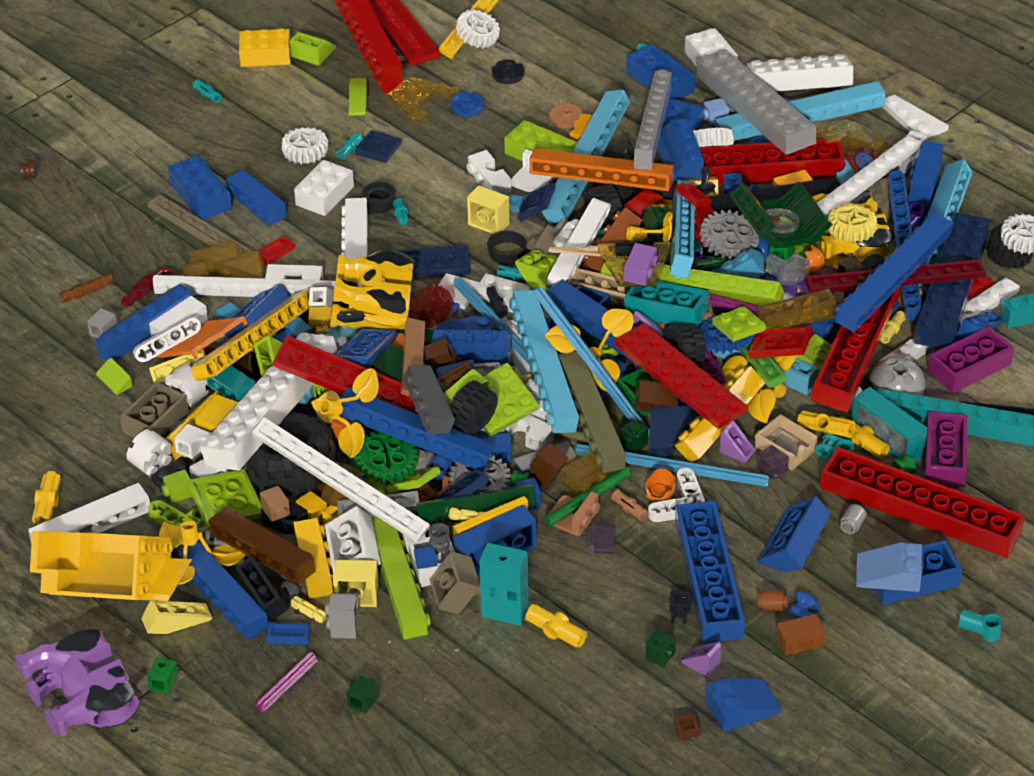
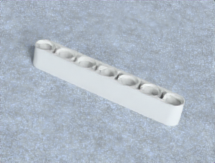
(582, 236)

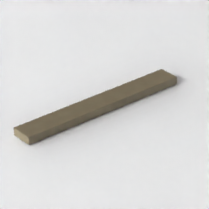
(191, 223)

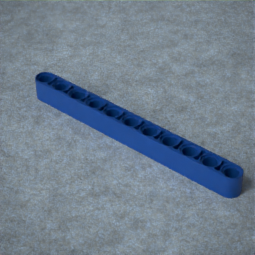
(902, 229)

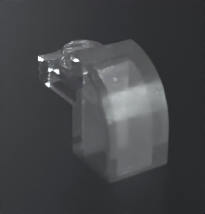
(789, 271)

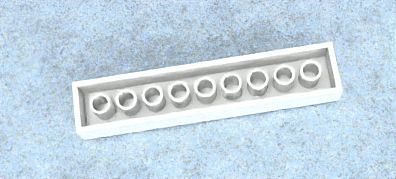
(270, 398)

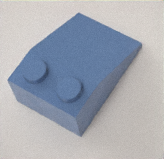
(891, 567)

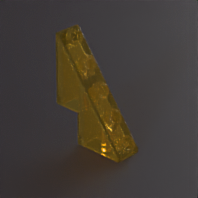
(228, 261)

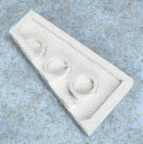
(913, 117)

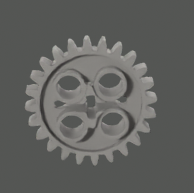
(728, 234)
(495, 470)

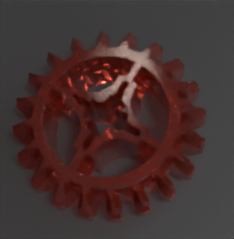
(431, 305)

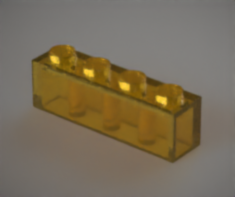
(798, 310)

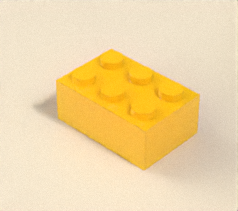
(264, 47)

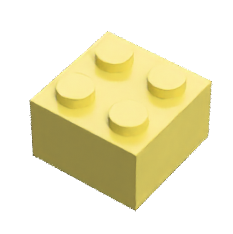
(488, 210)
(357, 577)

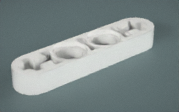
(165, 336)

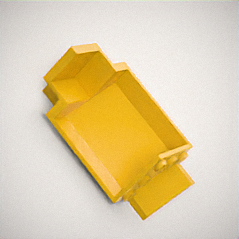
(106, 565)

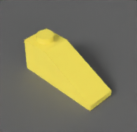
(171, 616)

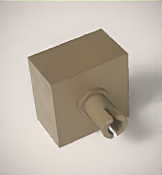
(455, 583)

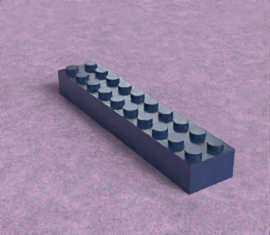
(948, 300)

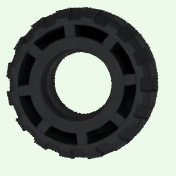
(271, 469)

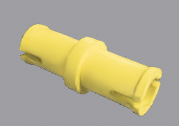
(893, 326)

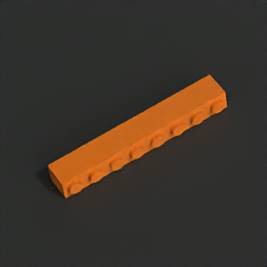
(599, 169)

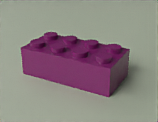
(970, 359)
(946, 449)

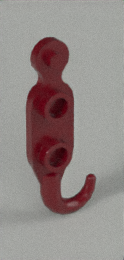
(144, 286)

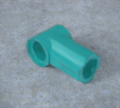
(986, 625)

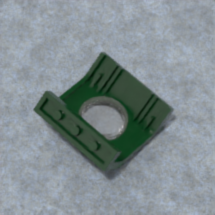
(799, 216)

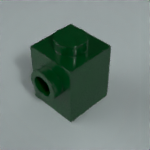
(654, 218)
(634, 436)
(660, 648)
(362, 693)

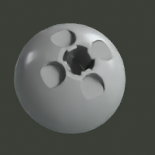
(898, 375)

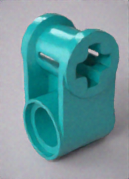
(831, 445)

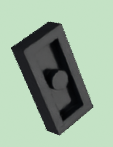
(157, 478)

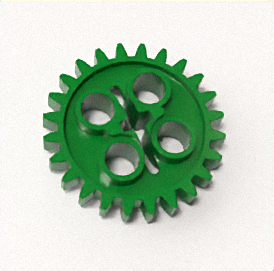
(400, 455)

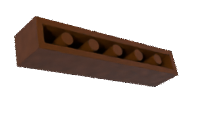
(262, 545)

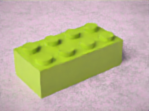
(532, 136)

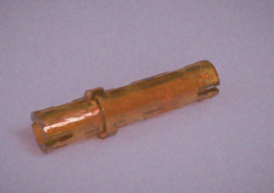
(78, 291)

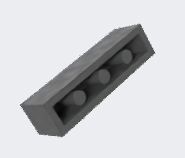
(428, 399)

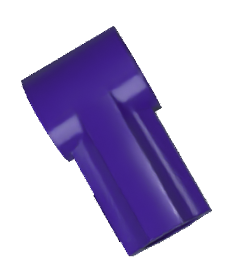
(916, 214)

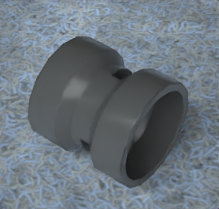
(439, 537)
(289, 589)

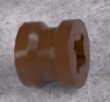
(27, 170)

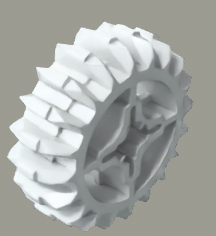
(477, 29)
(714, 137)
(304, 145)
(1018, 233)

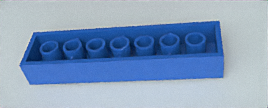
(709, 572)

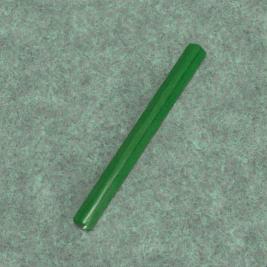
(600, 488)

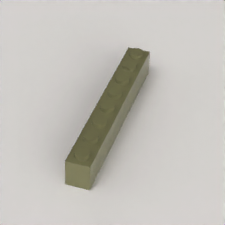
(592, 414)

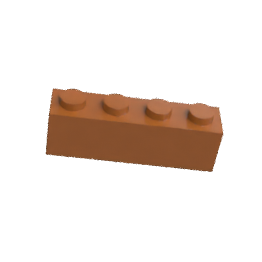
(612, 235)

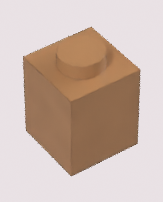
(274, 503)

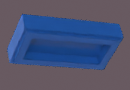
(288, 633)

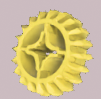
(852, 223)

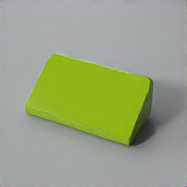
(114, 377)

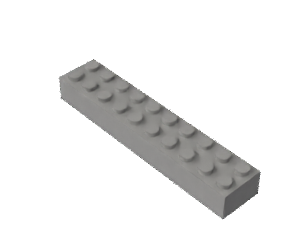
(756, 101)

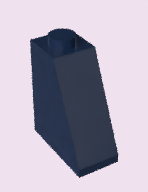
(665, 428)

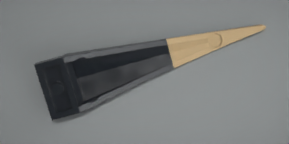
(621, 249)

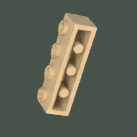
(601, 283)

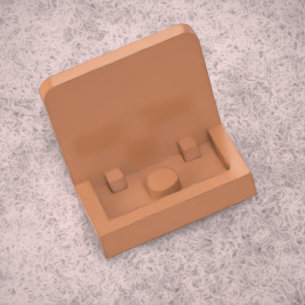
(581, 518)

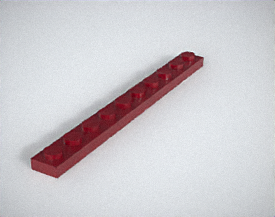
(924, 274)

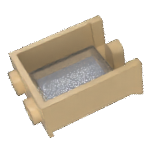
(788, 438)

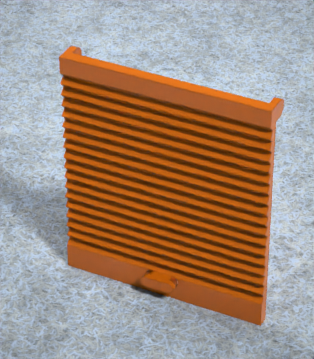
(207, 334)

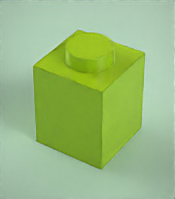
(176, 486)

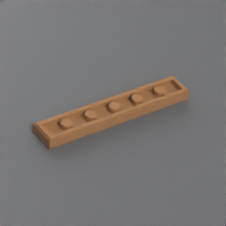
(413, 347)

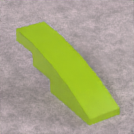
(358, 96)

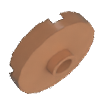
(565, 115)

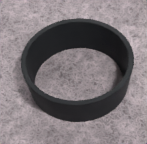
(506, 237)

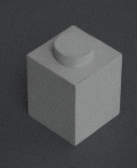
(101, 323)

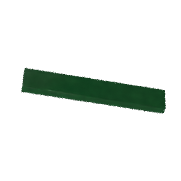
(480, 502)

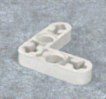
(661, 506)

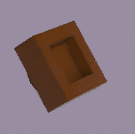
(686, 726)

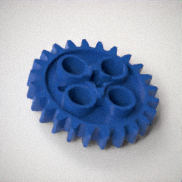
(718, 341)

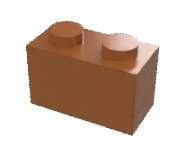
(800, 634)

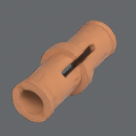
(621, 498)

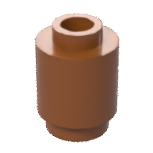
(772, 600)

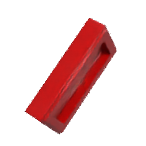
(693, 195)
(276, 250)

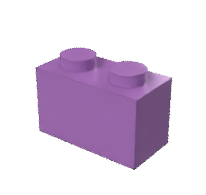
(641, 264)

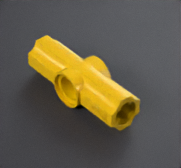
(835, 425)
(866, 439)
(46, 497)
(556, 625)

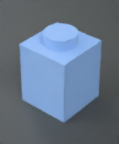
(715, 109)

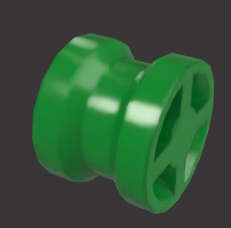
(905, 464)
(517, 476)

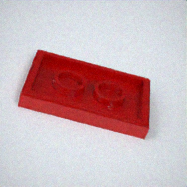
(780, 342)

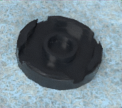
(508, 72)

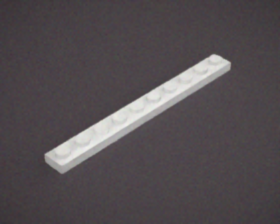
(870, 174)
(233, 286)
(982, 303)
(341, 480)

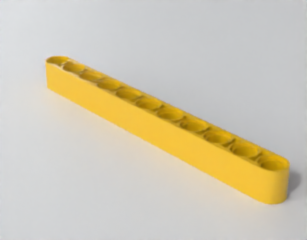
(243, 341)

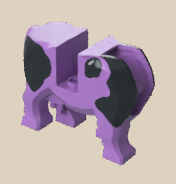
(91, 683)

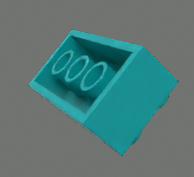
(669, 303)

